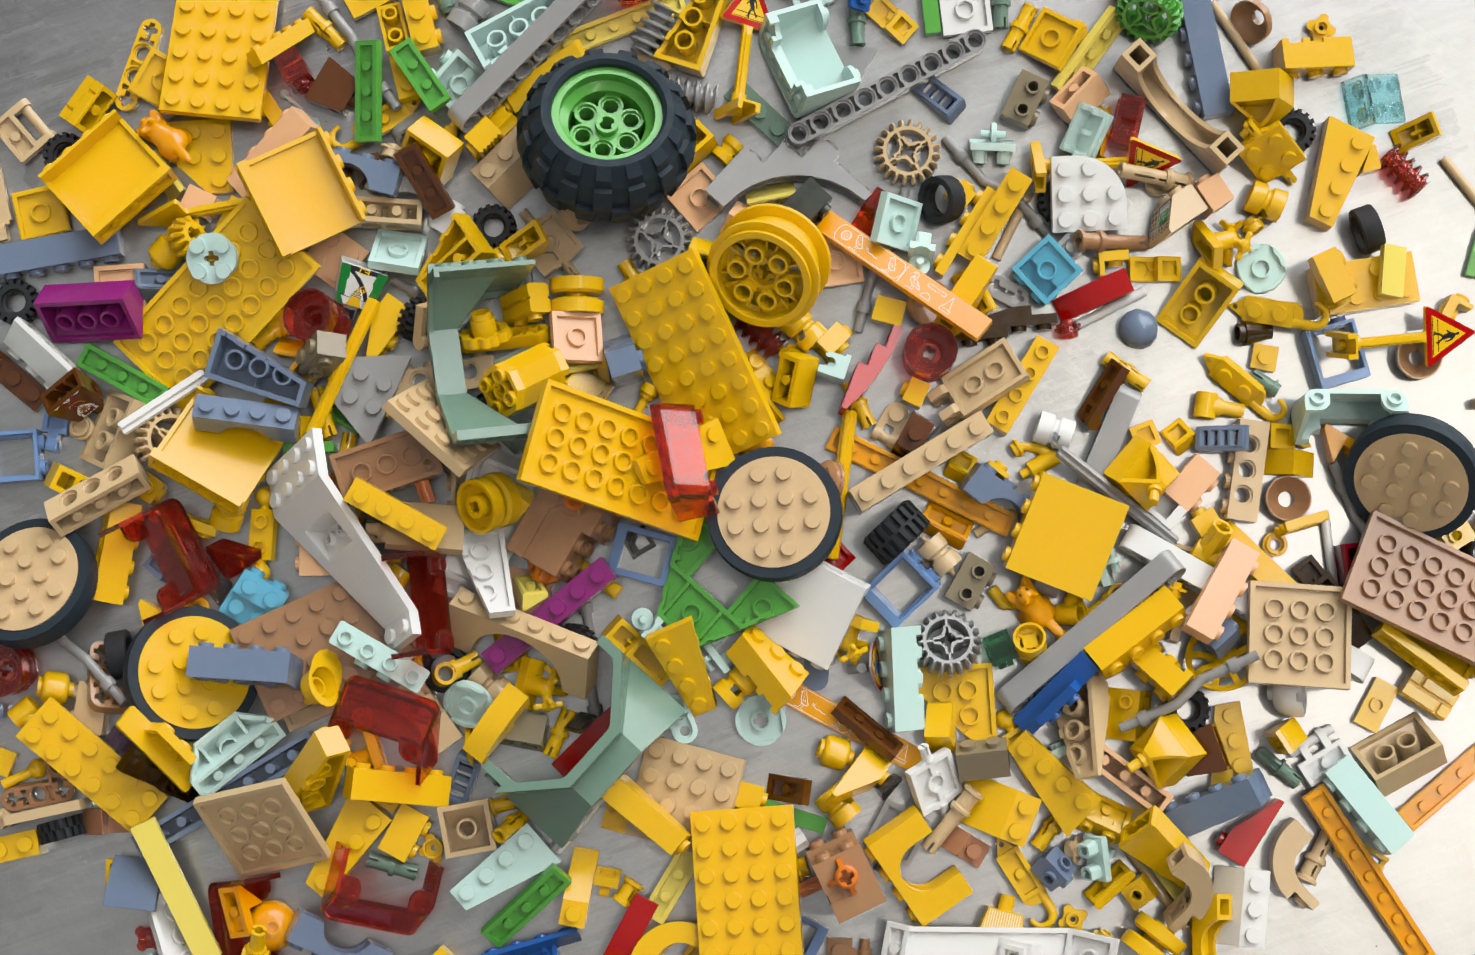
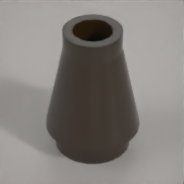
(1251, 332)

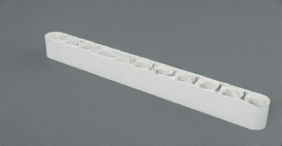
(1146, 546)

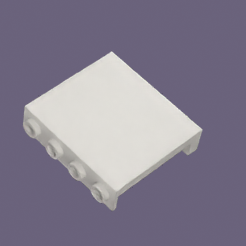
(826, 610)

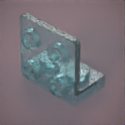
(1373, 100)

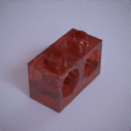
(294, 71)
(1126, 121)

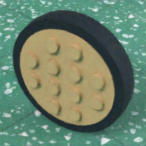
(1413, 473)
(775, 514)
(43, 583)

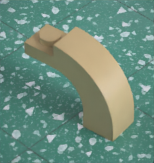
(1281, 862)
(1198, 892)

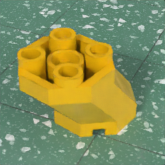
(518, 380)

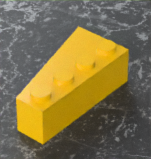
(693, 37)
(1336, 168)
(1161, 672)
(319, 768)
(358, 828)

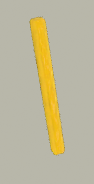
(339, 375)
(844, 456)

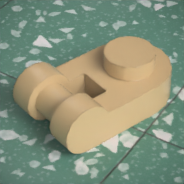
(895, 416)

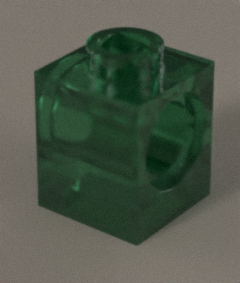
(1000, 649)

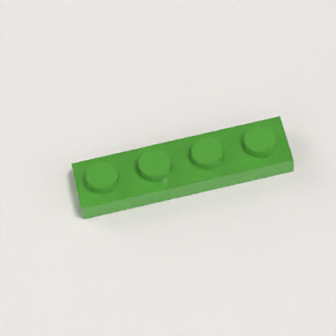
(368, 91)
(120, 374)
(526, 905)

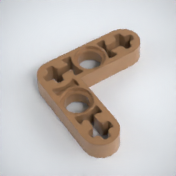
(110, 704)
(49, 786)

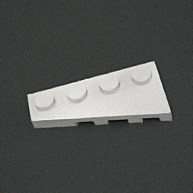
(489, 571)
(166, 931)

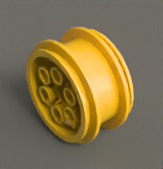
(755, 297)

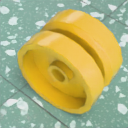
(577, 293)
(488, 502)
(1155, 937)

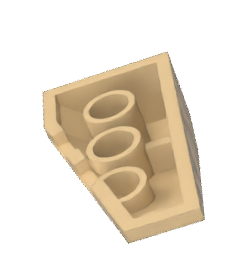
(1085, 727)

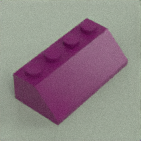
(91, 311)

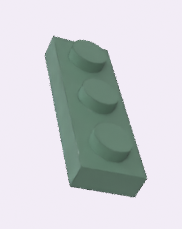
(768, 121)

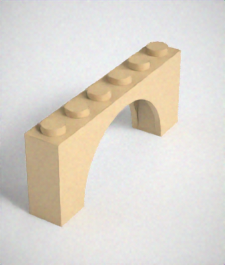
(1142, 74)
(919, 462)
(569, 652)

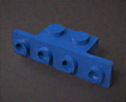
(1056, 694)
(540, 944)

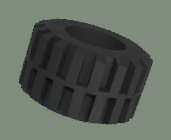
(896, 532)

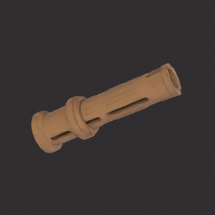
(1100, 241)

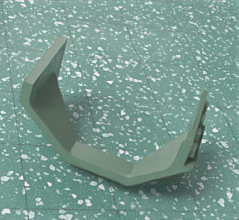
(452, 295)
(637, 719)

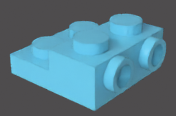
(1046, 270)
(253, 596)

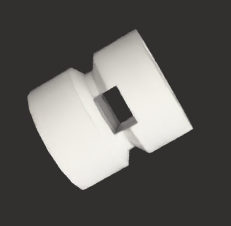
(1053, 431)

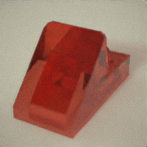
(865, 218)
(232, 556)

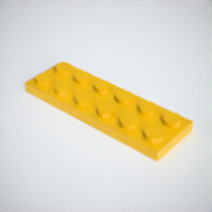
(89, 764)

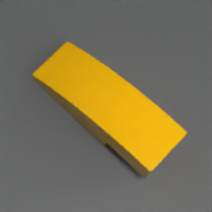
(635, 648)
(496, 723)

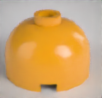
(276, 918)

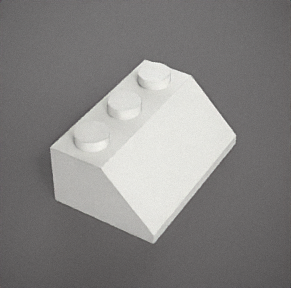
(37, 352)
(1249, 904)

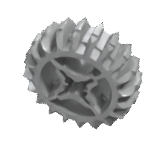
(649, 236)
(957, 642)

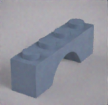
(382, 177)
(272, 420)
(984, 485)
(307, 932)

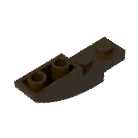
(1013, 318)
(1312, 573)
(139, 766)

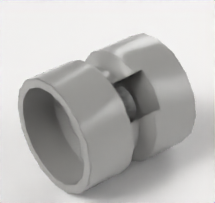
(468, 14)

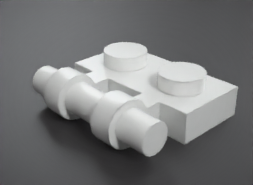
(1315, 764)

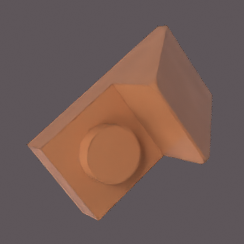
(100, 823)
(966, 846)

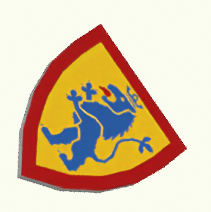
(871, 666)

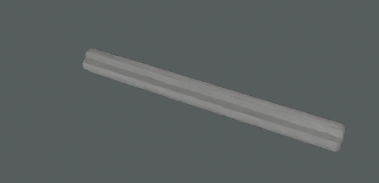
(1114, 493)

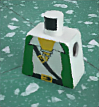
(357, 283)

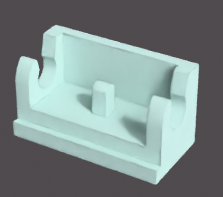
(1086, 131)
(834, 371)

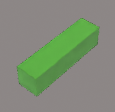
(931, 18)
(805, 819)

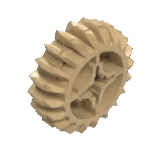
(896, 133)
(151, 431)

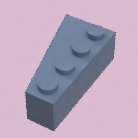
(624, 362)
(250, 369)
(244, 665)
(1219, 803)

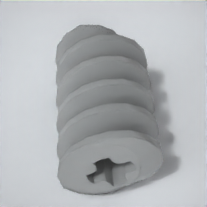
(653, 27)
(699, 96)

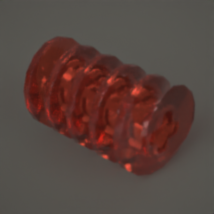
(1404, 171)
(763, 336)

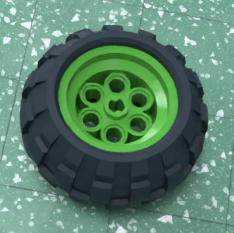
(611, 105)

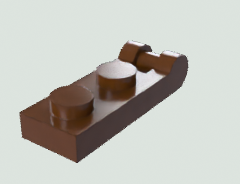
(1102, 394)

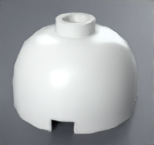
(1288, 700)

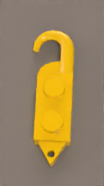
(389, 121)
(1278, 313)
(1242, 386)
(1024, 881)

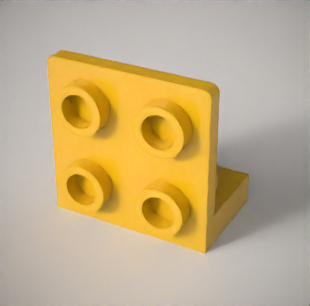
(1124, 706)

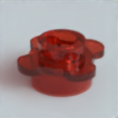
(1067, 329)
(143, 943)

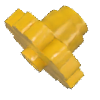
(484, 331)

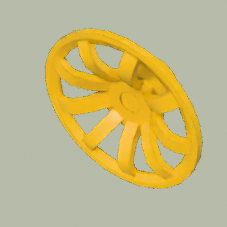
(1214, 662)

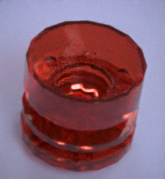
(313, 311)
(936, 340)
(24, 670)

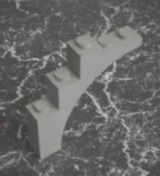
(784, 165)

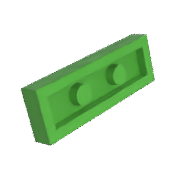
(420, 75)

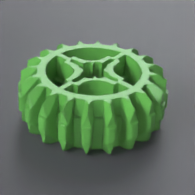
(1147, 18)

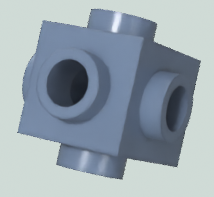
(1054, 869)

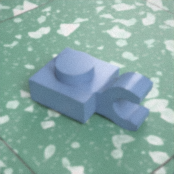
(55, 428)

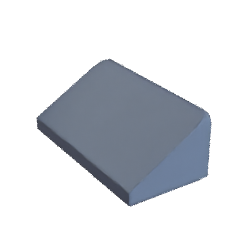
(151, 281)

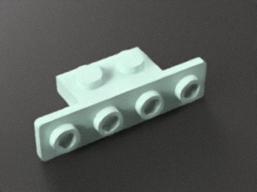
(378, 656)

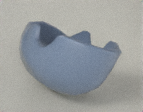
(1138, 328)

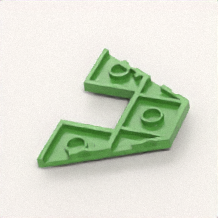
(711, 619)

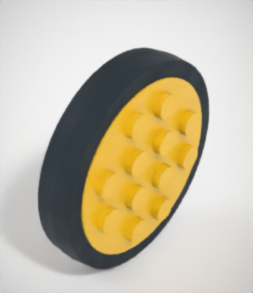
(157, 673)

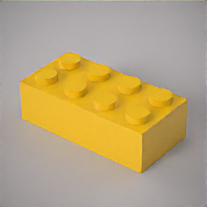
(1366, 299)

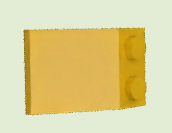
(1199, 302)
(1003, 811)

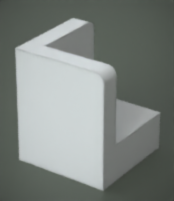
(1167, 512)

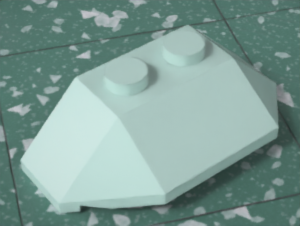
(231, 749)

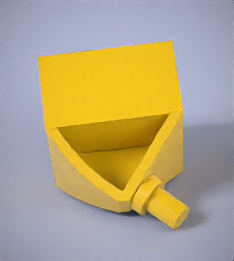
(1262, 95)
(438, 144)
(1141, 472)
(1166, 751)

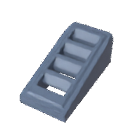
(948, 115)
(1206, 438)
(474, 771)

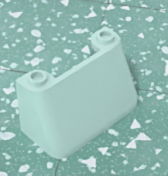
(805, 58)
(1343, 407)

